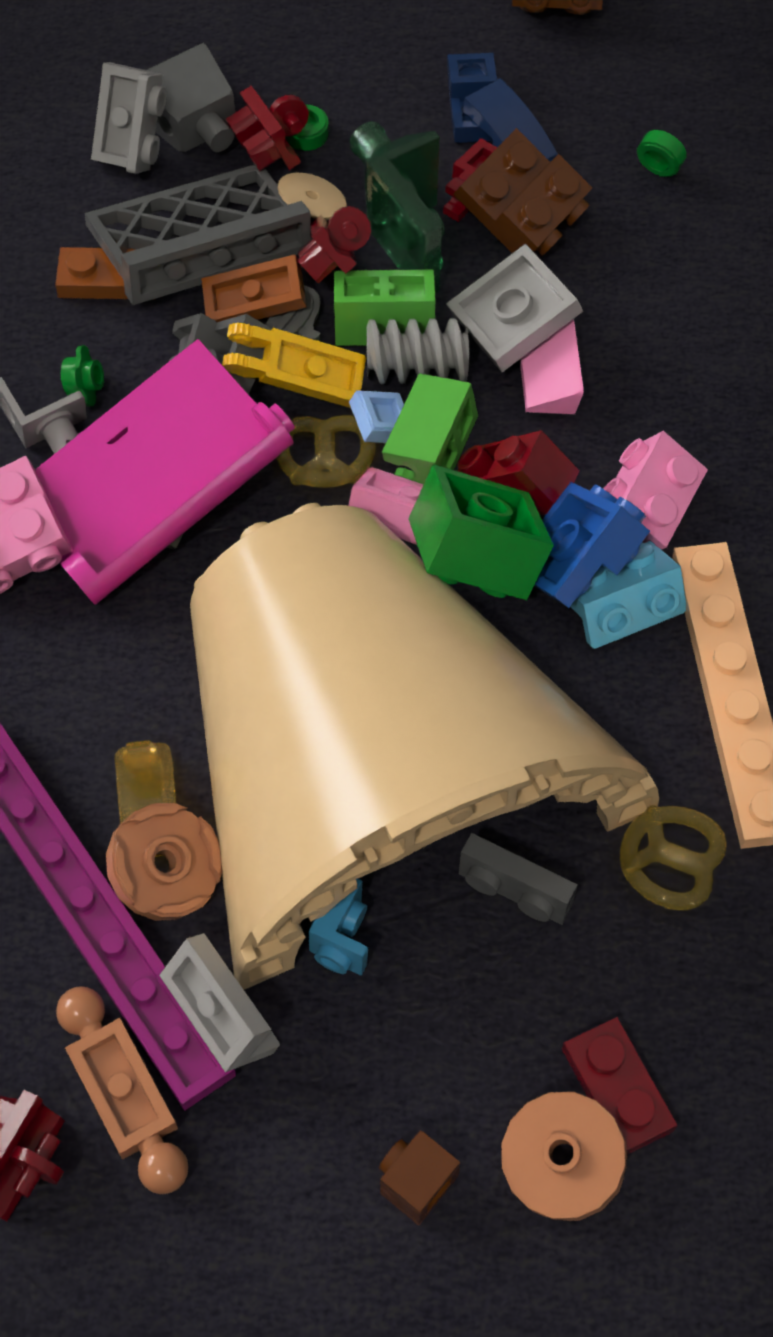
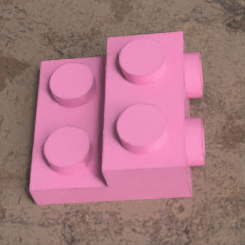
(28, 525)

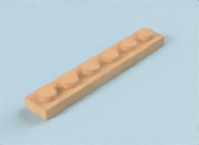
(731, 687)

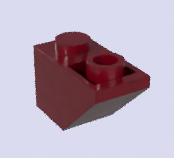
(524, 463)

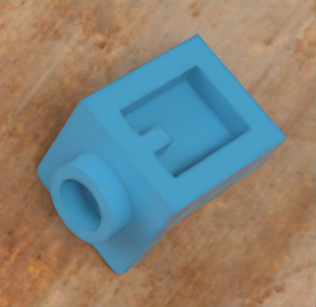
(328, 939)

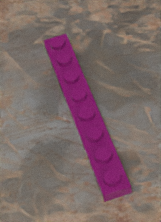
(103, 930)

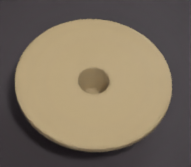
(315, 192)

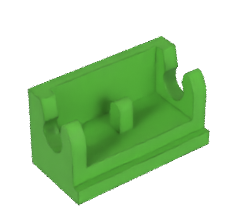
(380, 297)
(431, 427)

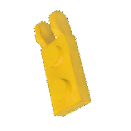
(297, 363)

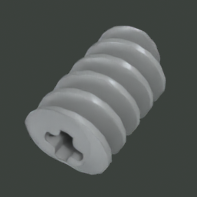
(417, 350)

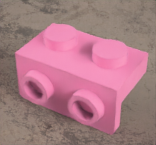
(660, 482)

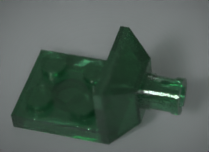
(398, 195)

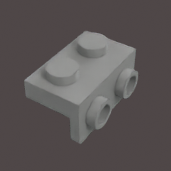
(128, 117)

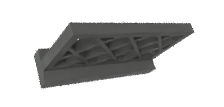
(203, 250)

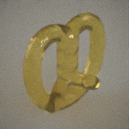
(325, 454)
(671, 855)

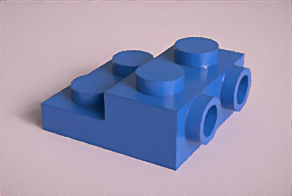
(588, 533)

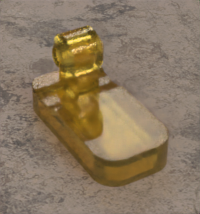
(144, 776)

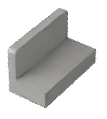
(217, 1005)

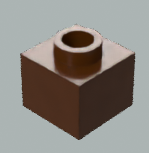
(417, 1175)

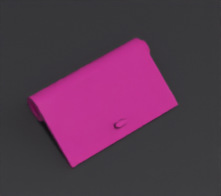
(157, 467)

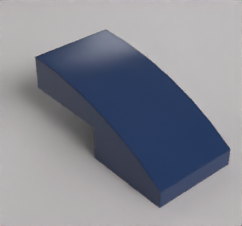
(465, 76)
(501, 111)

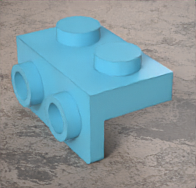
(635, 599)

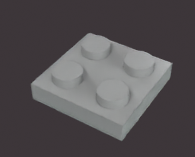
(514, 307)

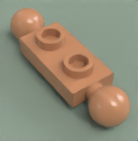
(122, 1090)

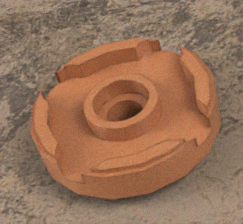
(192, 858)
(591, 1176)

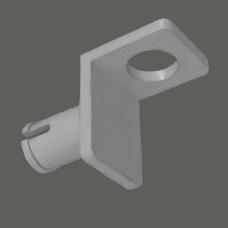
(49, 423)

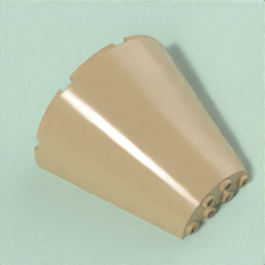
(365, 720)

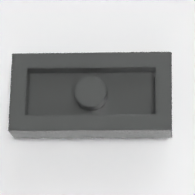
(532, 887)

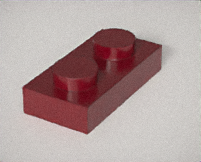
(620, 1083)

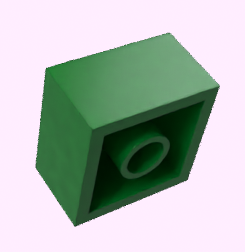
(479, 533)

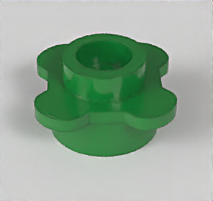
(82, 375)

